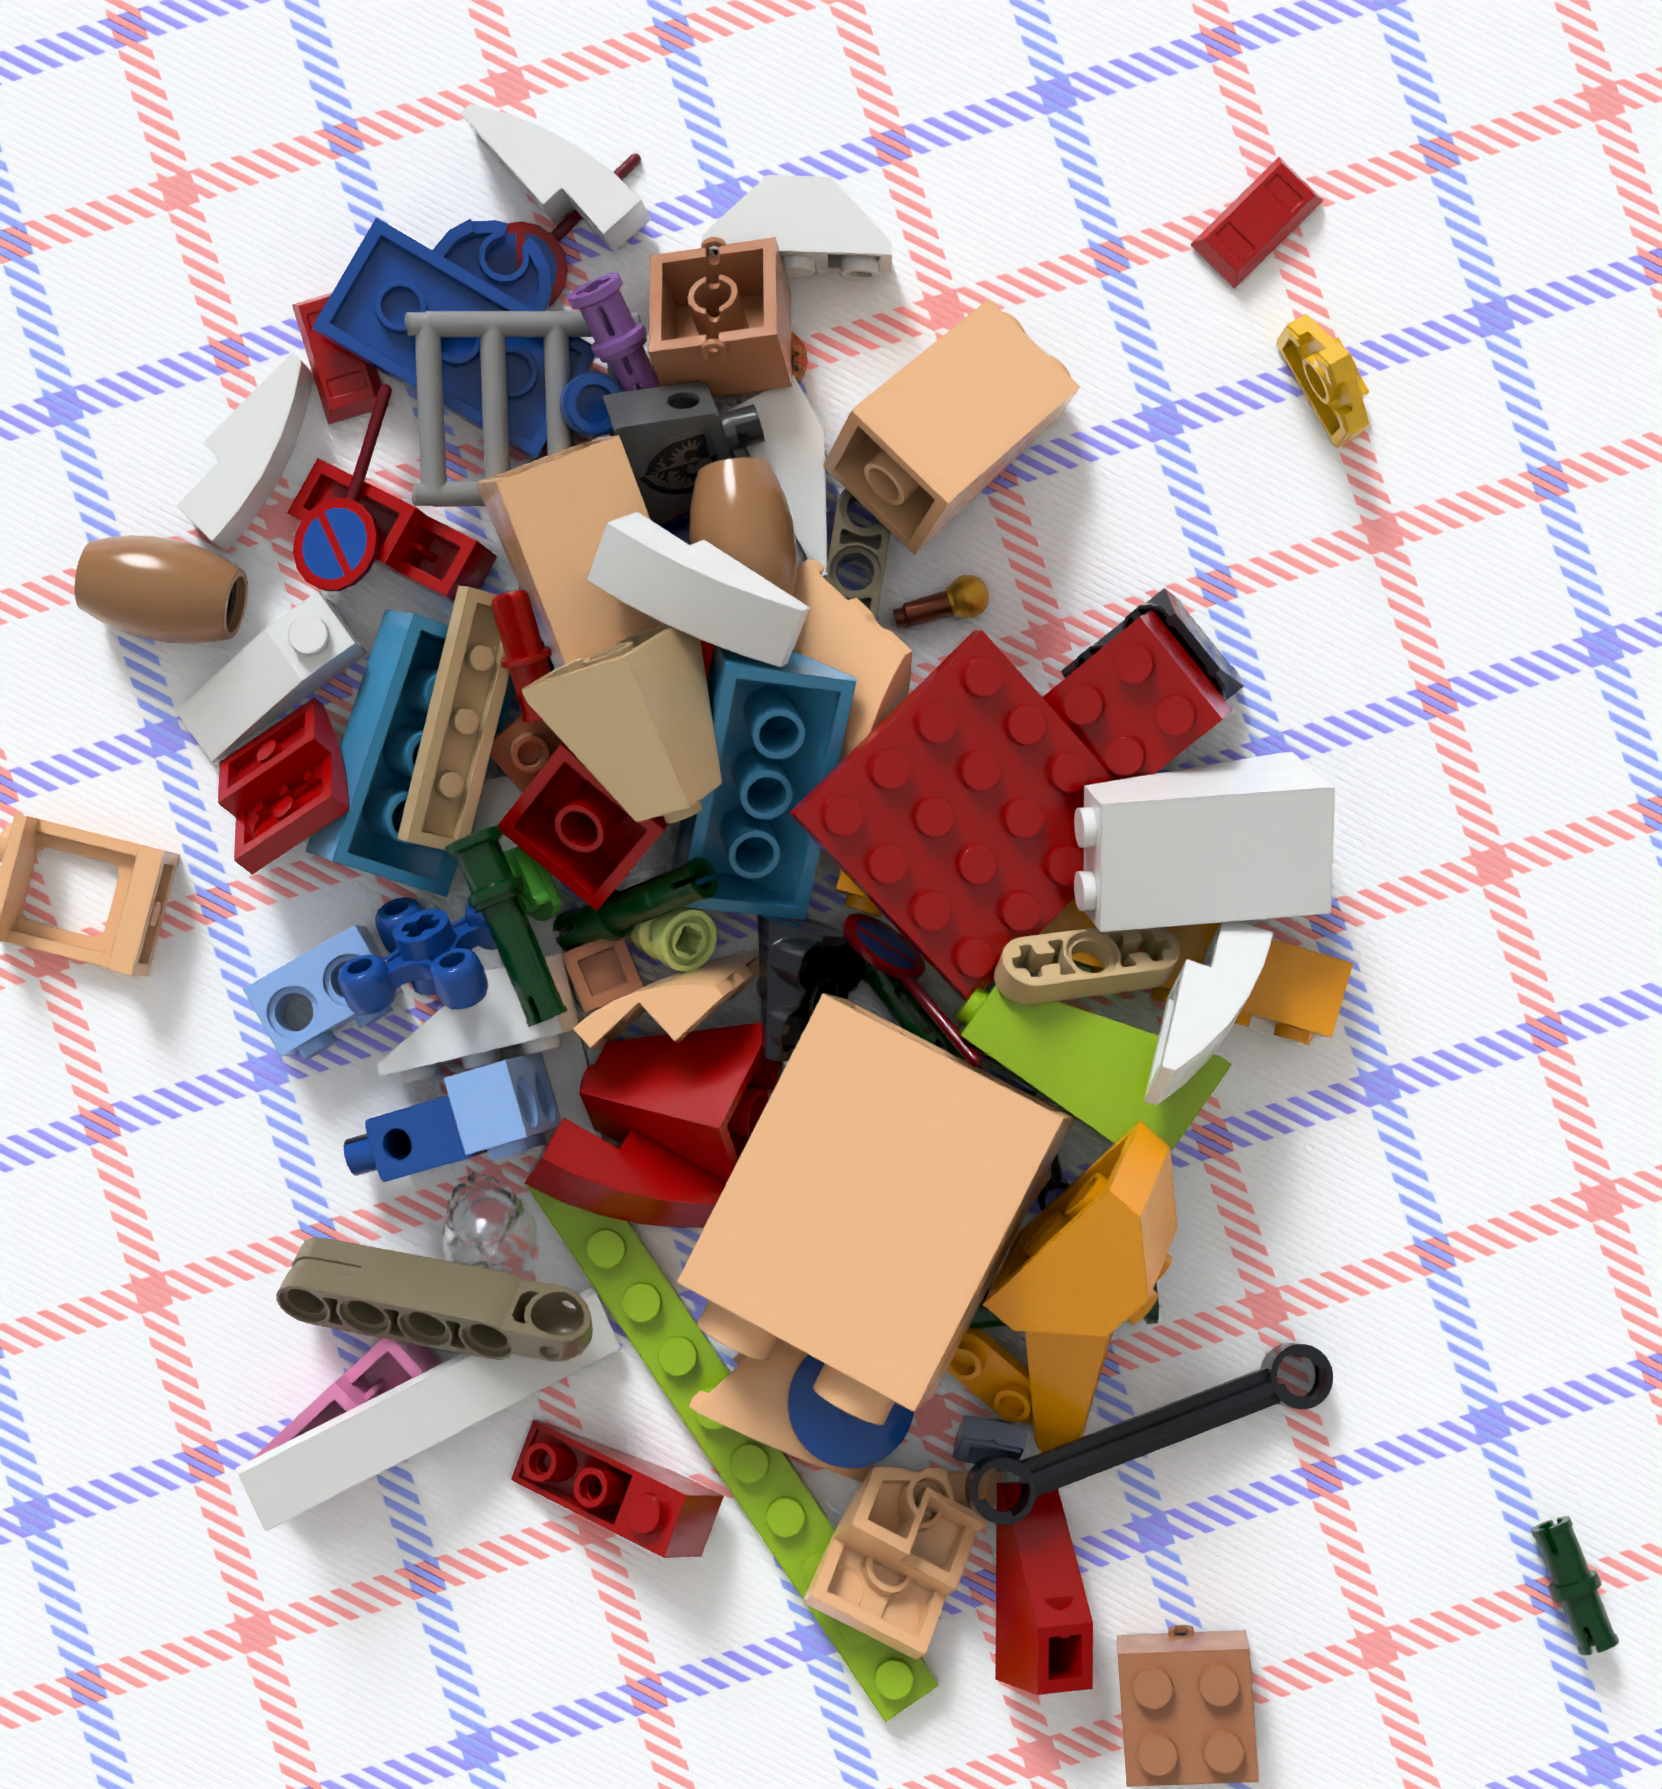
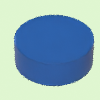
(584, 406)

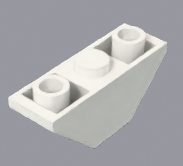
(813, 227)

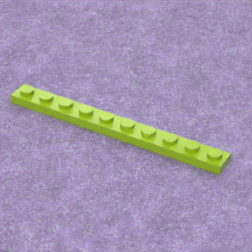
(755, 1473)

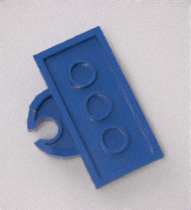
(401, 276)

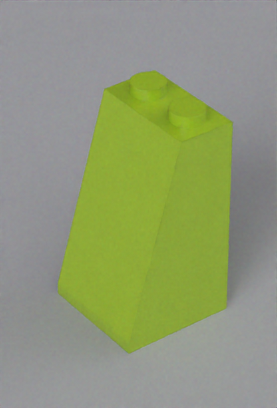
(1084, 1064)

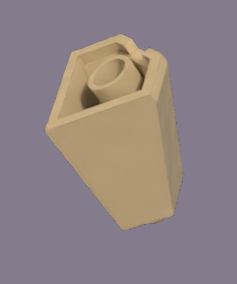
(638, 721)

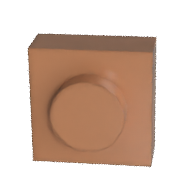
(602, 972)

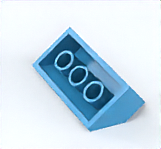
(774, 745)
(382, 754)

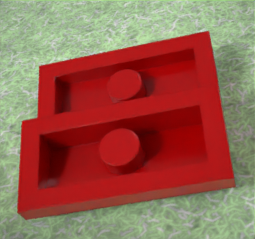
(283, 786)

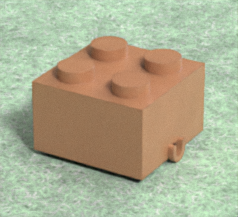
(721, 317)
(1187, 1708)

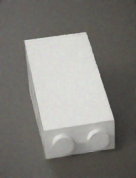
(1207, 845)

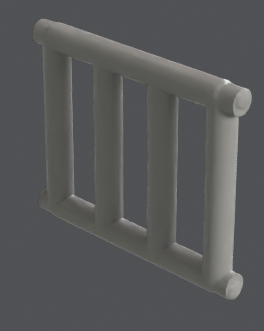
(491, 329)

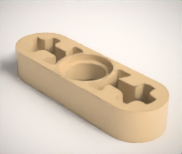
(1067, 981)

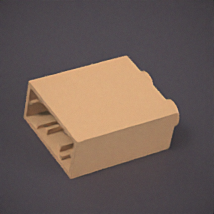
(871, 1209)

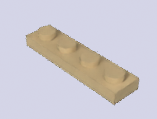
(457, 726)

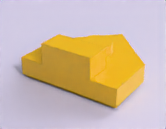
(1326, 378)

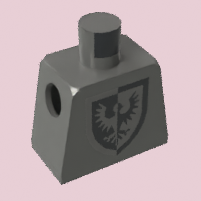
(672, 436)

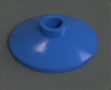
(835, 1434)

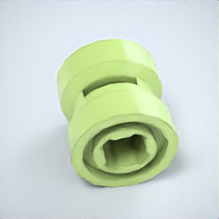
(678, 939)

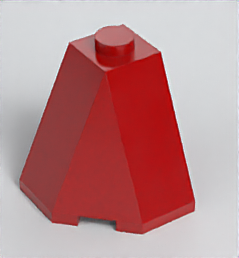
(685, 1095)

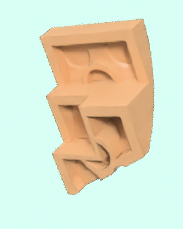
(852, 641)
(674, 1001)
(756, 1404)
(900, 1554)

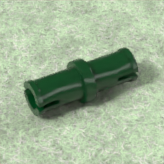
(1575, 1585)

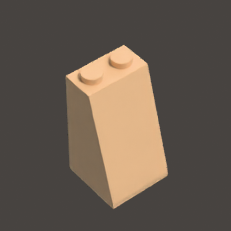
(949, 424)
(550, 529)

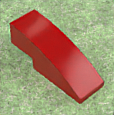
(409, 539)
(625, 1182)

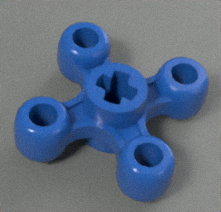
(423, 951)

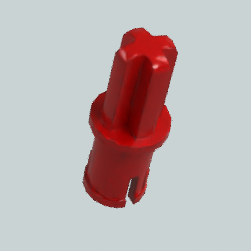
(522, 645)

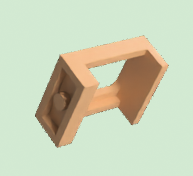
(135, 911)

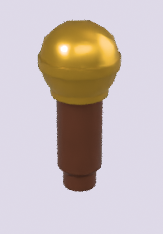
(962, 598)

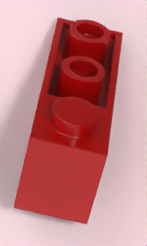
(618, 1491)
(1040, 1600)

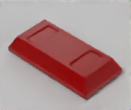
(1256, 222)
(343, 381)

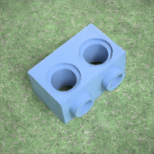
(316, 978)
(504, 1106)

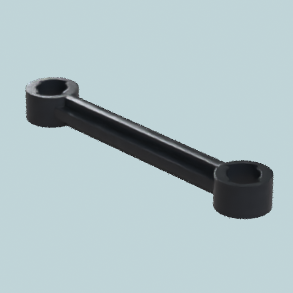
(1150, 1432)

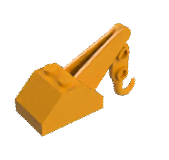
(1071, 1284)

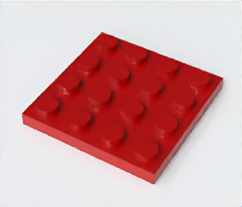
(960, 813)

